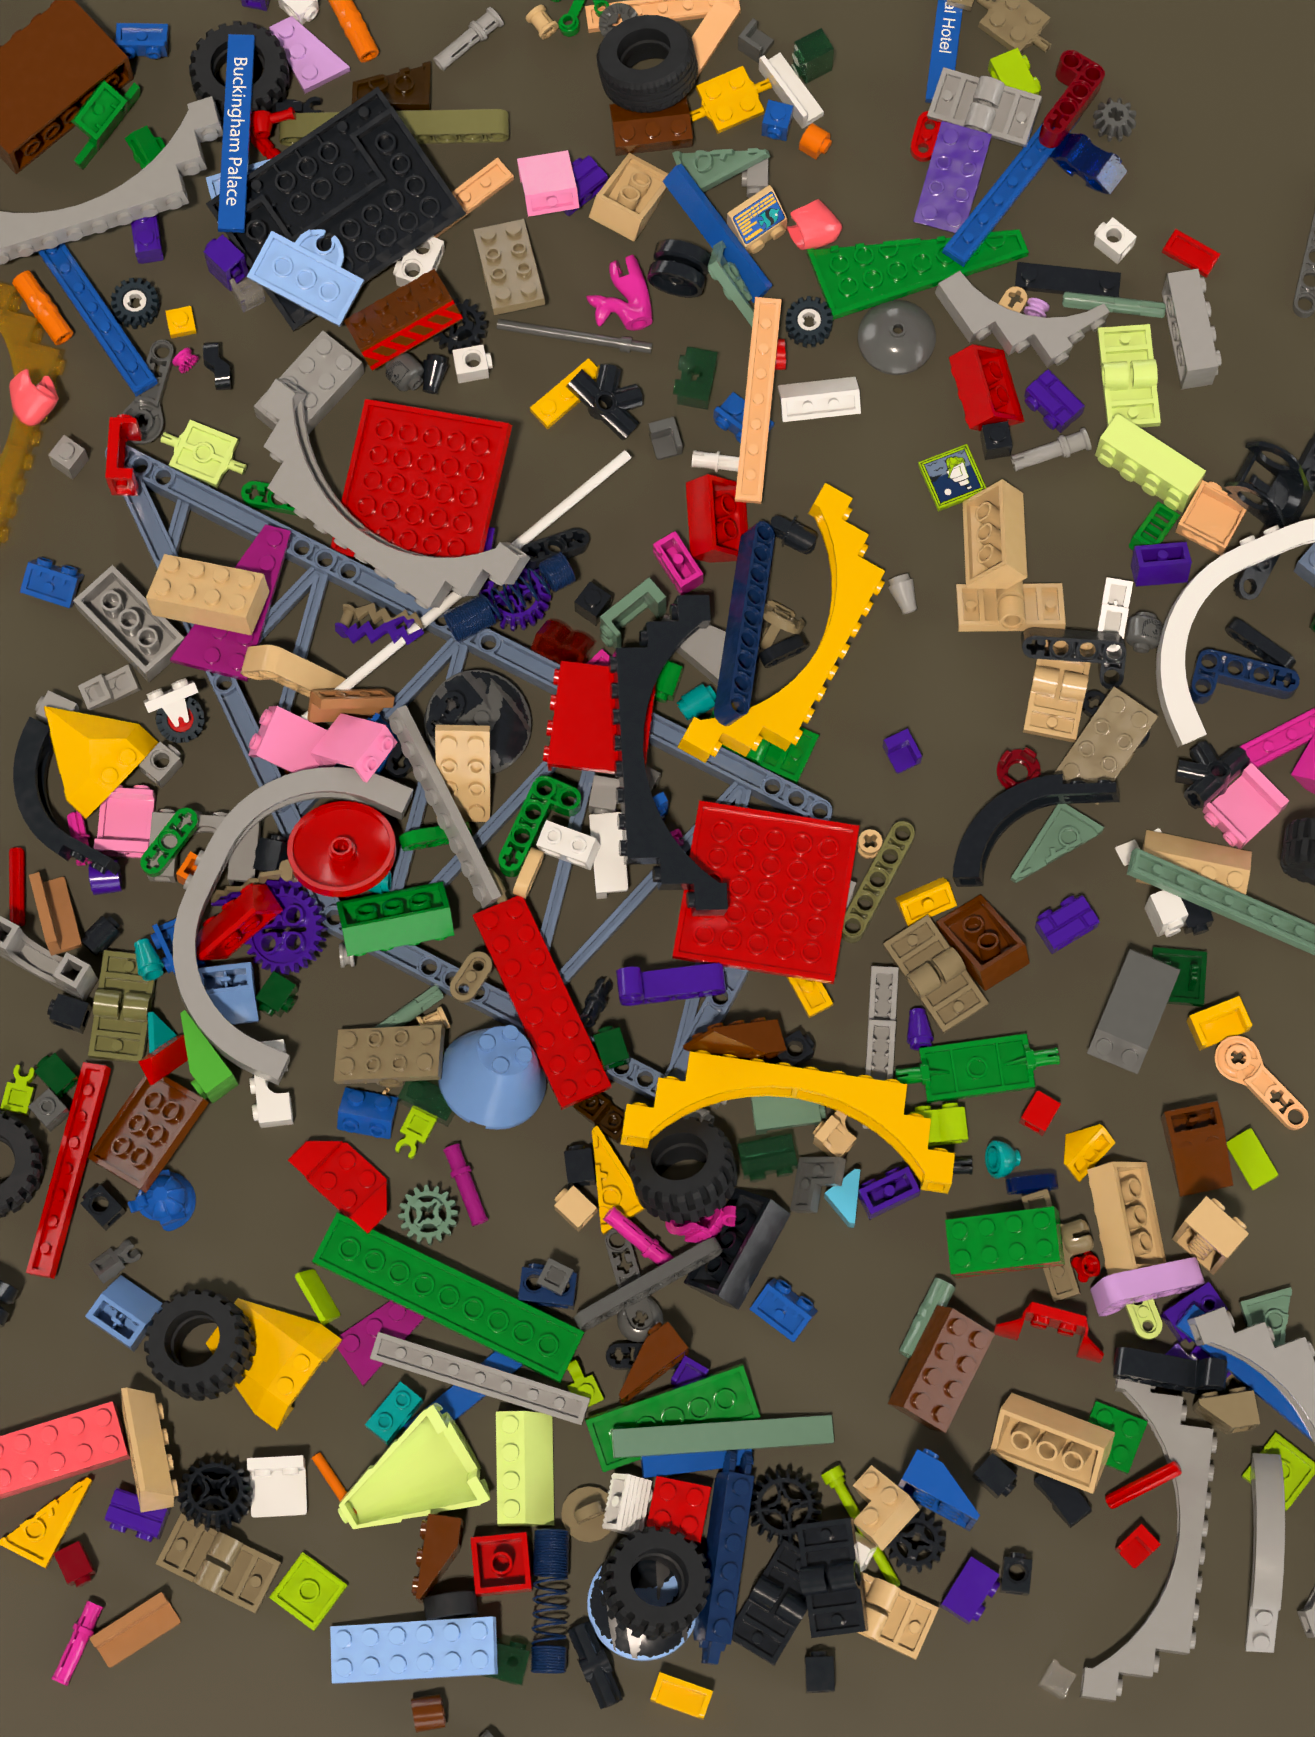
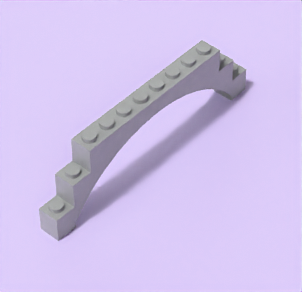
(144, 195)
(305, 489)
(1286, 1366)
(1172, 1618)

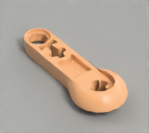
(1256, 1078)

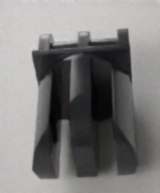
(794, 534)

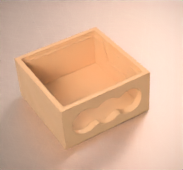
(1211, 518)

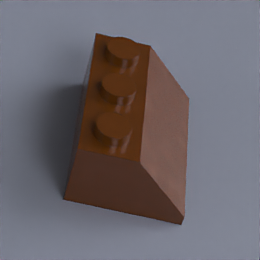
(651, 131)

